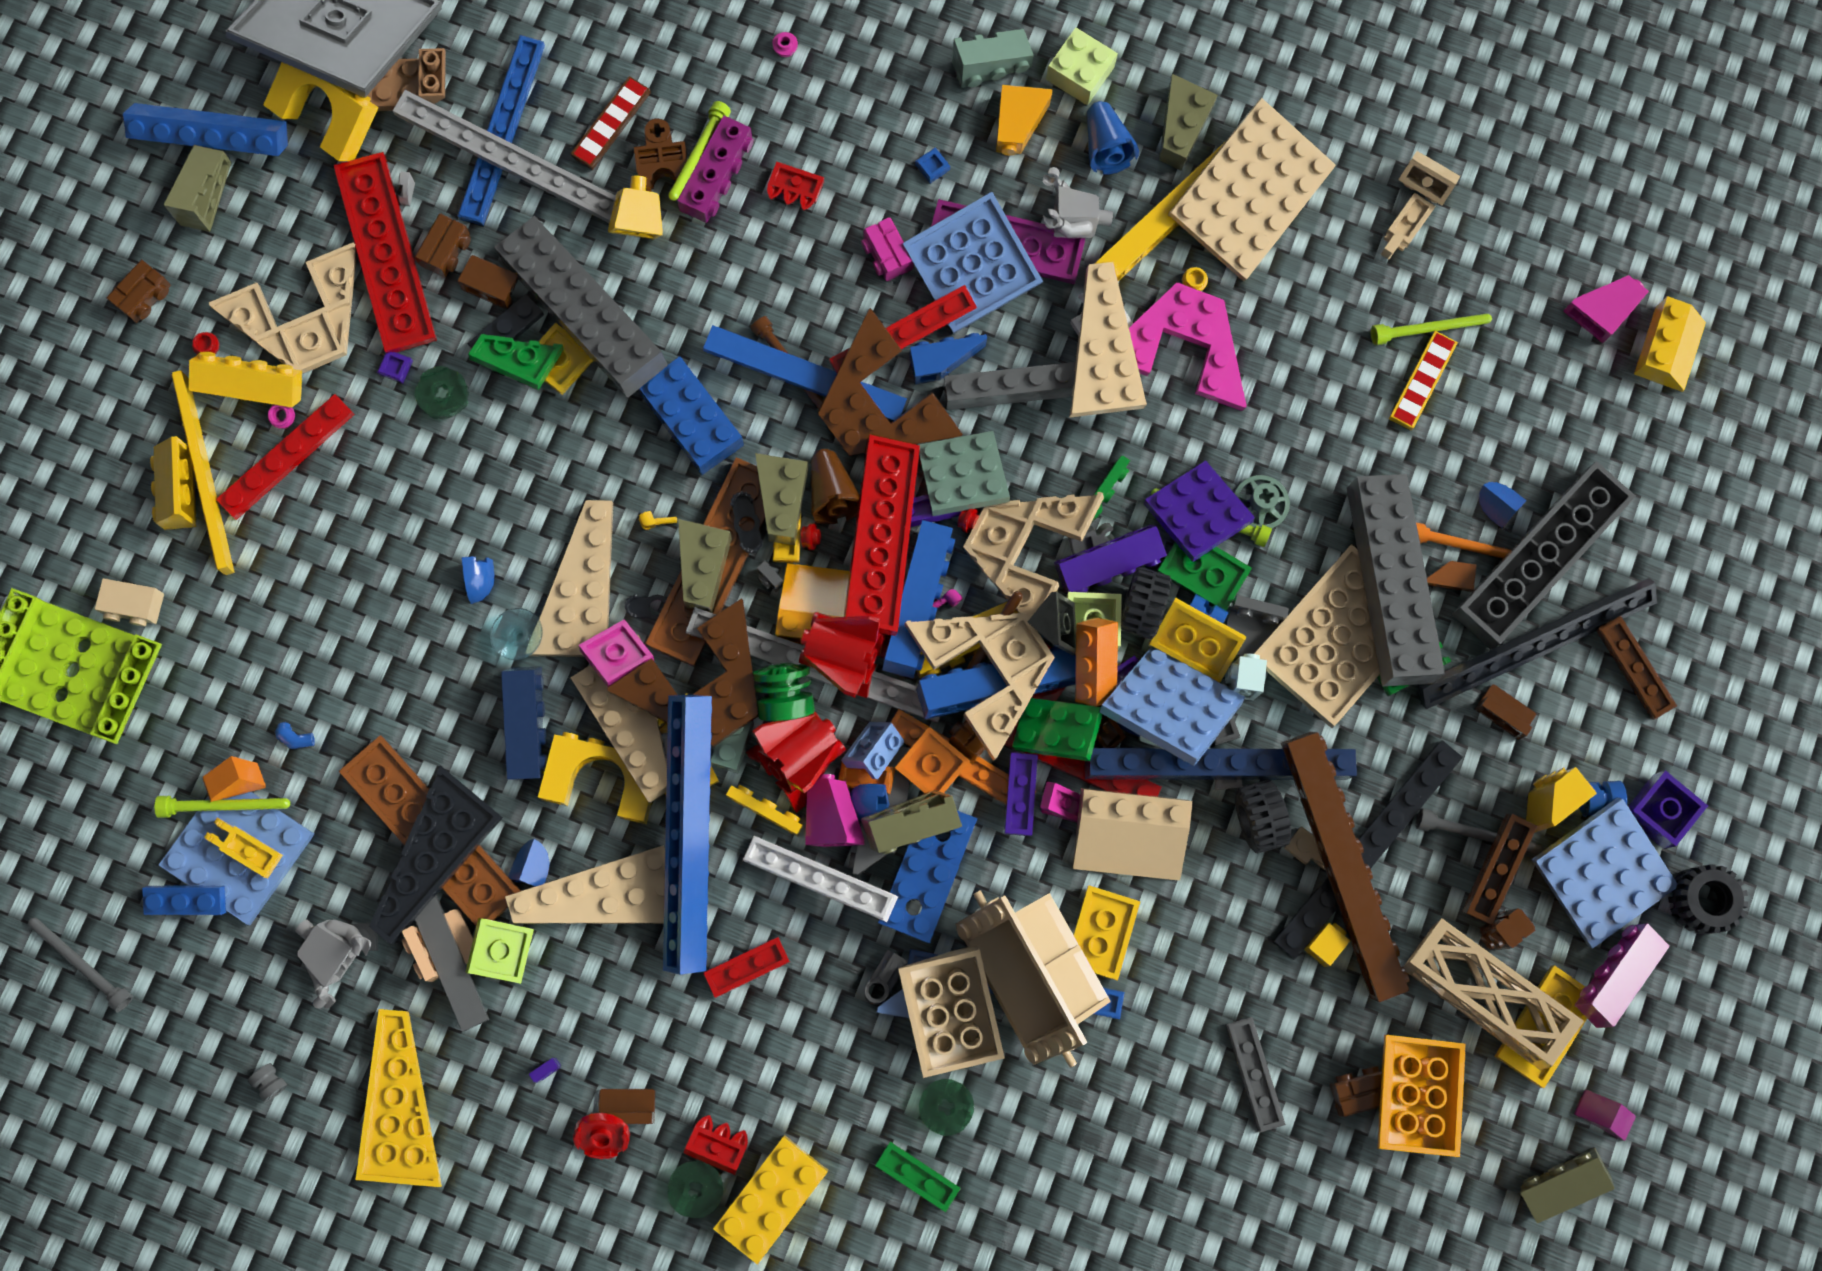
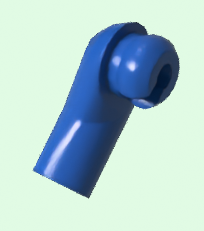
(291, 739)

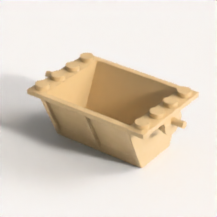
(1035, 973)

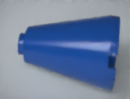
(1108, 140)

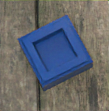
(932, 165)

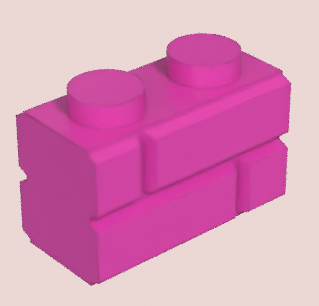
(887, 249)

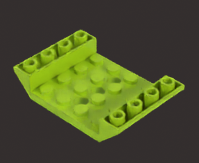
(42, 643)

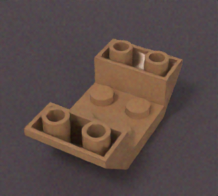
(419, 76)

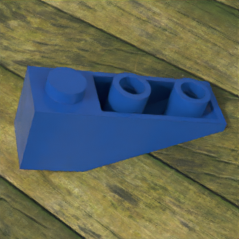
(939, 359)

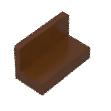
(488, 281)
(1506, 712)
(630, 1105)

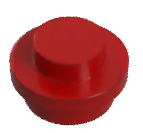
(205, 343)
(968, 519)
(810, 536)

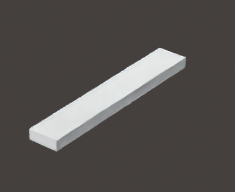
(820, 878)

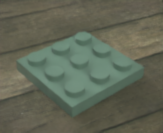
(963, 473)

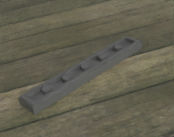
(451, 966)

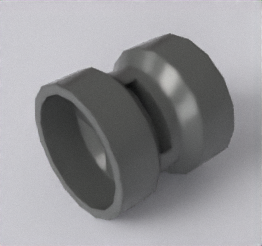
(267, 1082)

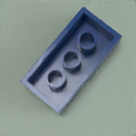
(691, 416)

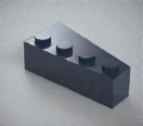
(524, 722)

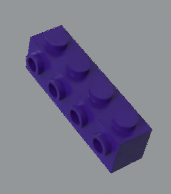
(1110, 559)

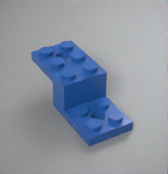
(928, 877)

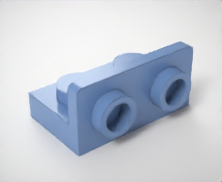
(874, 748)

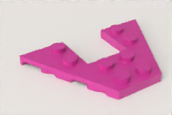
(1199, 320)

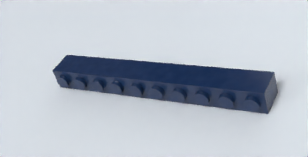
(1213, 765)

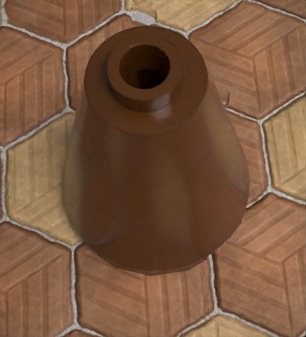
(831, 489)

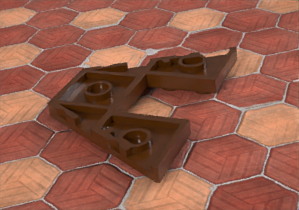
(854, 414)
(731, 693)

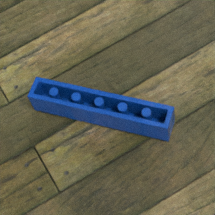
(205, 129)
(918, 596)
(968, 688)

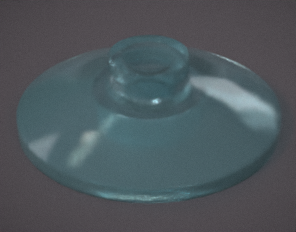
(507, 627)

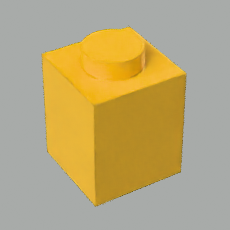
(1327, 944)

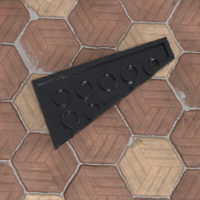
(440, 842)

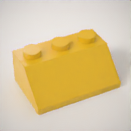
(1671, 344)
(173, 485)
(1557, 797)

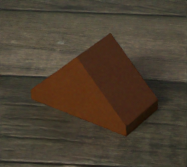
(1109, 733)

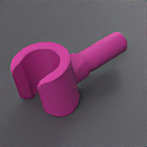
(951, 597)

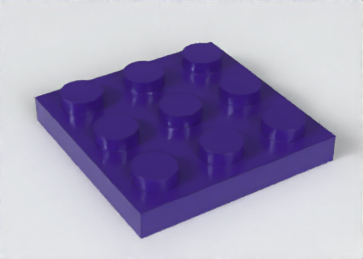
(1199, 511)

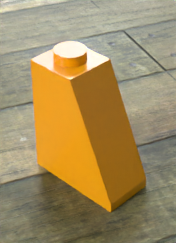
(1019, 116)

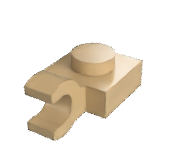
(1304, 847)

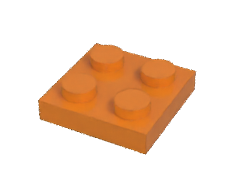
(932, 763)

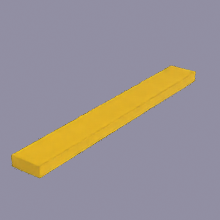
(202, 473)

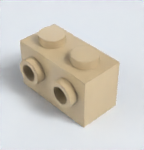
(1429, 178)
(129, 601)

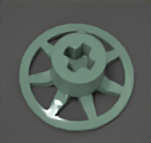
(1265, 499)

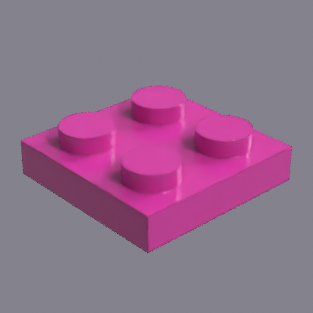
(615, 652)

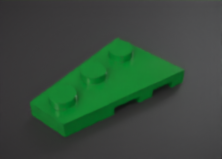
(521, 361)

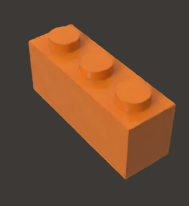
(1096, 660)

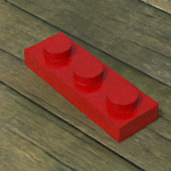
(746, 967)

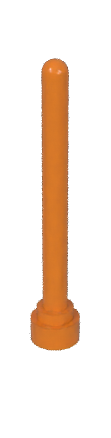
(1427, 535)

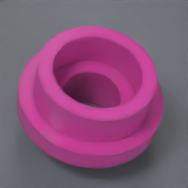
(788, 50)
(273, 416)

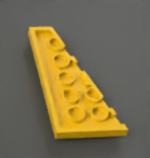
(396, 1122)

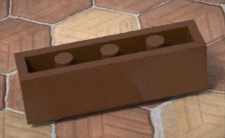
(1499, 868)

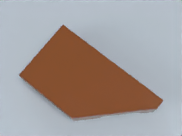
(1454, 576)

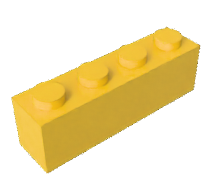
(245, 379)

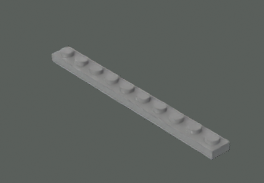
(505, 155)
(779, 650)

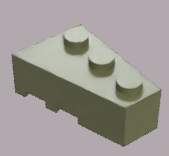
(1184, 119)
(199, 188)
(782, 495)
(702, 562)
(911, 821)
(1566, 1185)

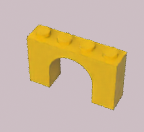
(350, 111)
(567, 759)

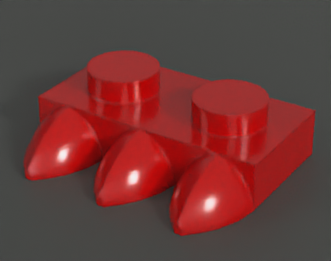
(794, 184)
(716, 1147)

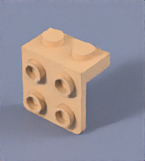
(415, 944)

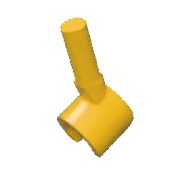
(648, 522)

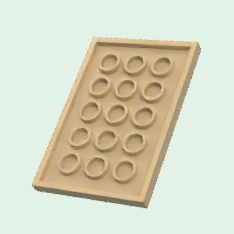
(1252, 189)
(1326, 643)

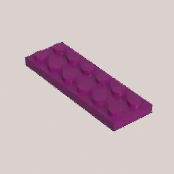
(1052, 256)

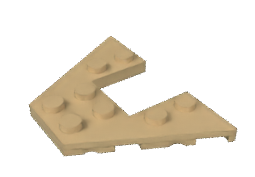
(310, 338)
(1004, 530)
(1014, 651)

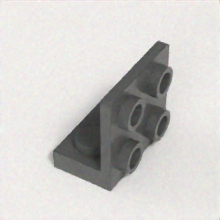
(1255, 621)

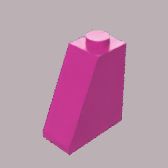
(1607, 306)
(831, 815)

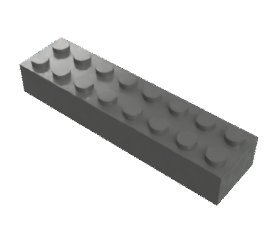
(581, 306)
(1543, 555)
(1395, 580)

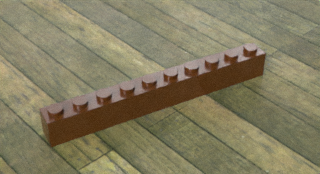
(1345, 866)

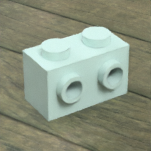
(1247, 676)

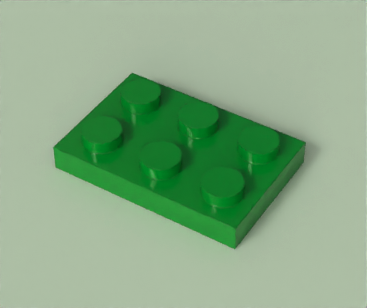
(1212, 576)
(1058, 729)

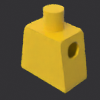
(636, 211)

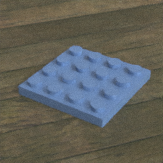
(975, 251)
(1172, 705)
(203, 864)
(1605, 872)

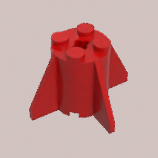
(843, 650)
(796, 753)

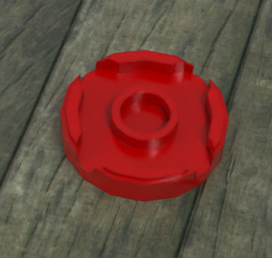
(601, 1135)

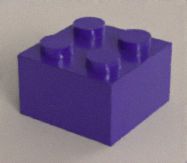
(1666, 809)

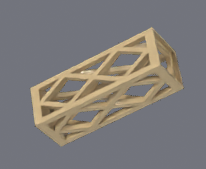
(1519, 992)

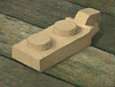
(1407, 224)

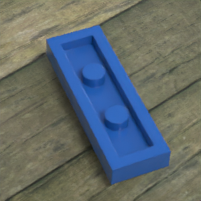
(184, 900)

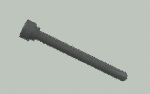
(1427, 820)
(117, 998)

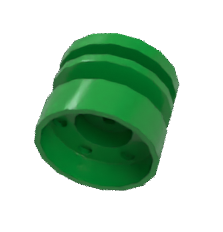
(784, 694)

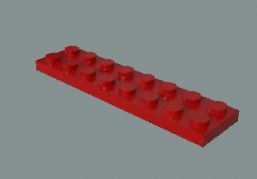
(385, 253)
(882, 532)

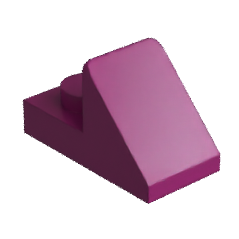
(1060, 802)

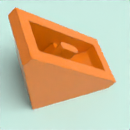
(233, 778)

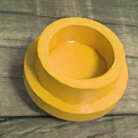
(1195, 278)

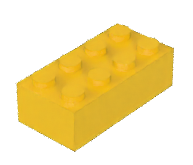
(770, 1199)

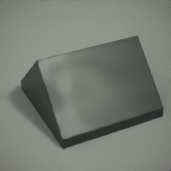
(1057, 622)

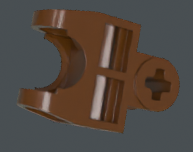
(660, 155)

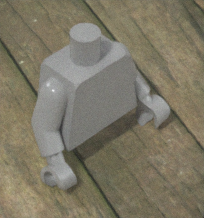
(1074, 211)
(328, 954)

